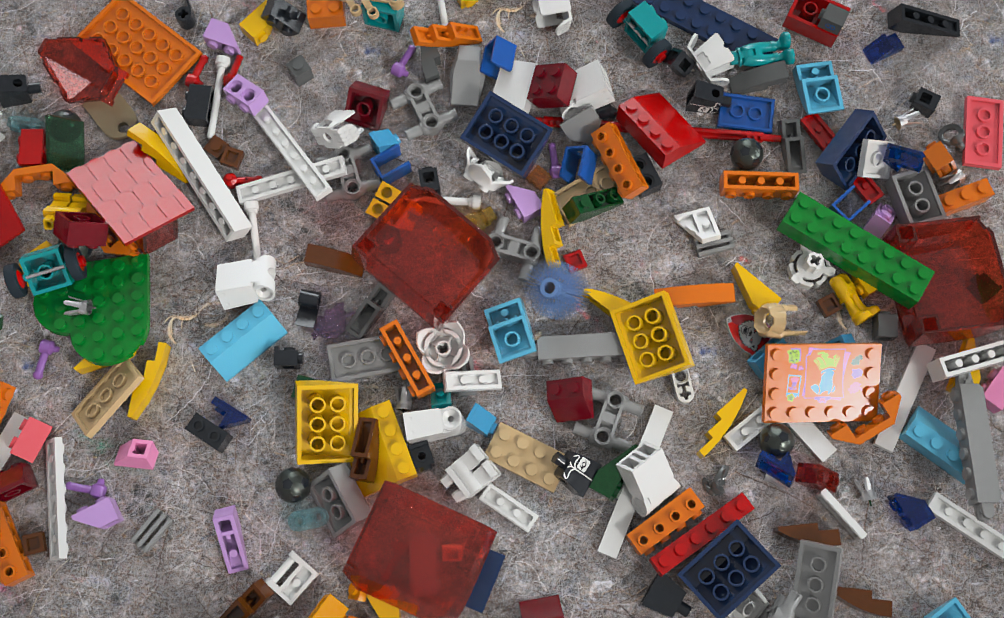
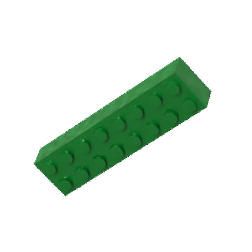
(855, 251)

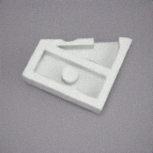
(699, 224)

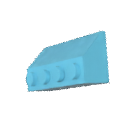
(243, 340)
(934, 441)

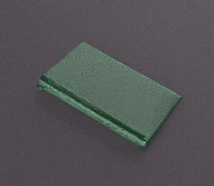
(64, 142)

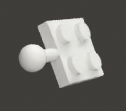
(871, 159)

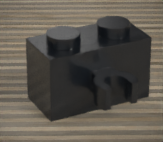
(283, 17)

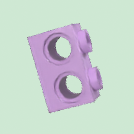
(245, 95)

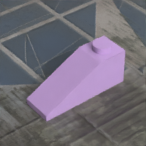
(230, 538)

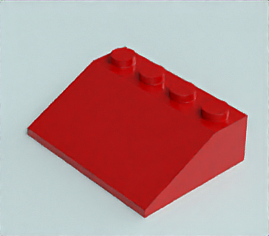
(658, 128)

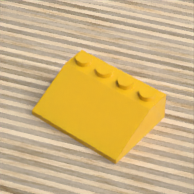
(651, 338)
(325, 421)
(394, 457)

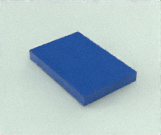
(747, 114)

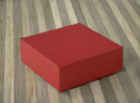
(575, 259)

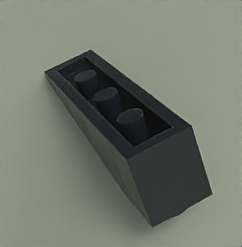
(920, 21)

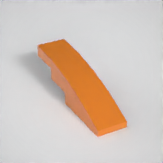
(446, 36)
(700, 295)

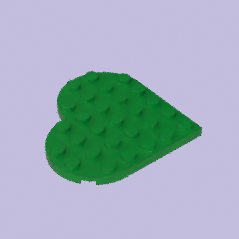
(122, 311)

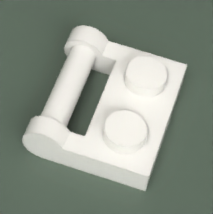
(296, 582)

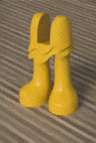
(847, 294)

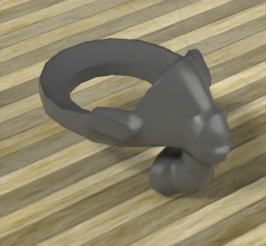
(957, 140)
(717, 483)

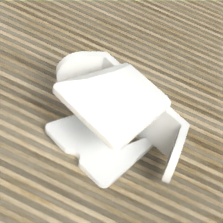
(546, 14)
(712, 59)
(339, 137)

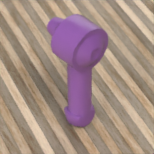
(398, 68)
(555, 166)
(46, 348)
(96, 490)

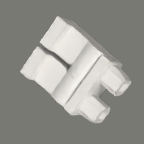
(468, 476)

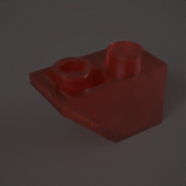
(817, 477)

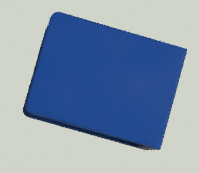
(497, 54)
(384, 158)
(570, 164)
(833, 206)

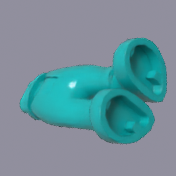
(753, 55)

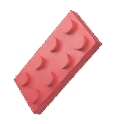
(983, 133)

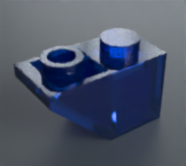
(912, 511)

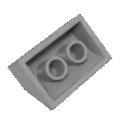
(915, 197)
(340, 498)

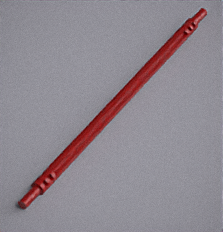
(706, 133)

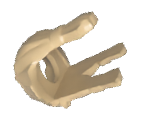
(779, 316)

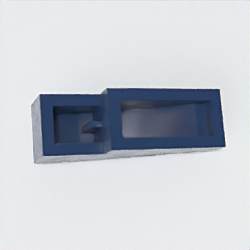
(485, 581)

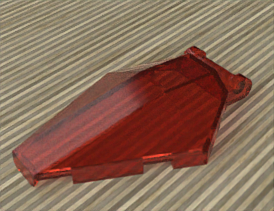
(83, 69)

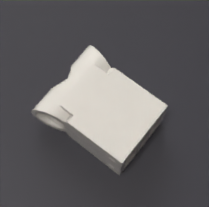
(590, 88)
(246, 281)
(433, 424)
(647, 477)

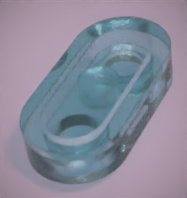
(17, 123)
(309, 519)

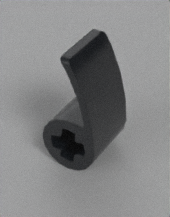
(185, 16)
(309, 306)

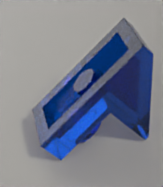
(883, 47)
(903, 157)
(232, 418)
(778, 469)

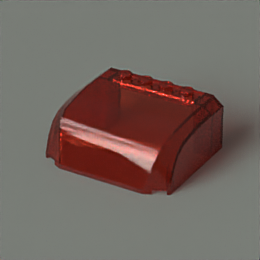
(426, 254)
(967, 284)
(418, 554)

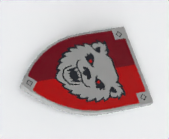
(744, 334)

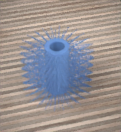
(557, 290)

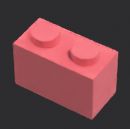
(30, 439)

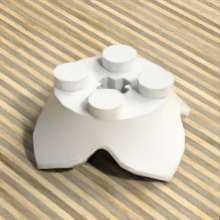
(487, 173)
(431, 340)

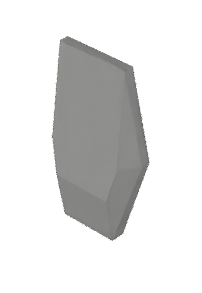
(465, 77)

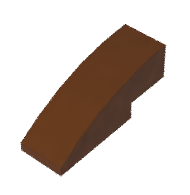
(332, 261)
(365, 450)
(809, 532)
(250, 601)
(862, 601)

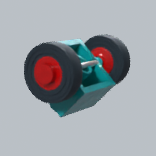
(643, 28)
(45, 270)

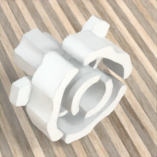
(809, 267)

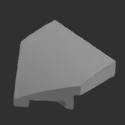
(582, 125)

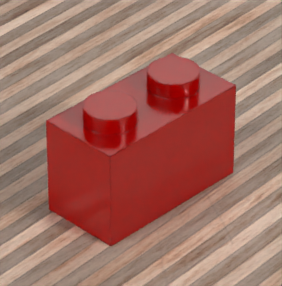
(32, 148)

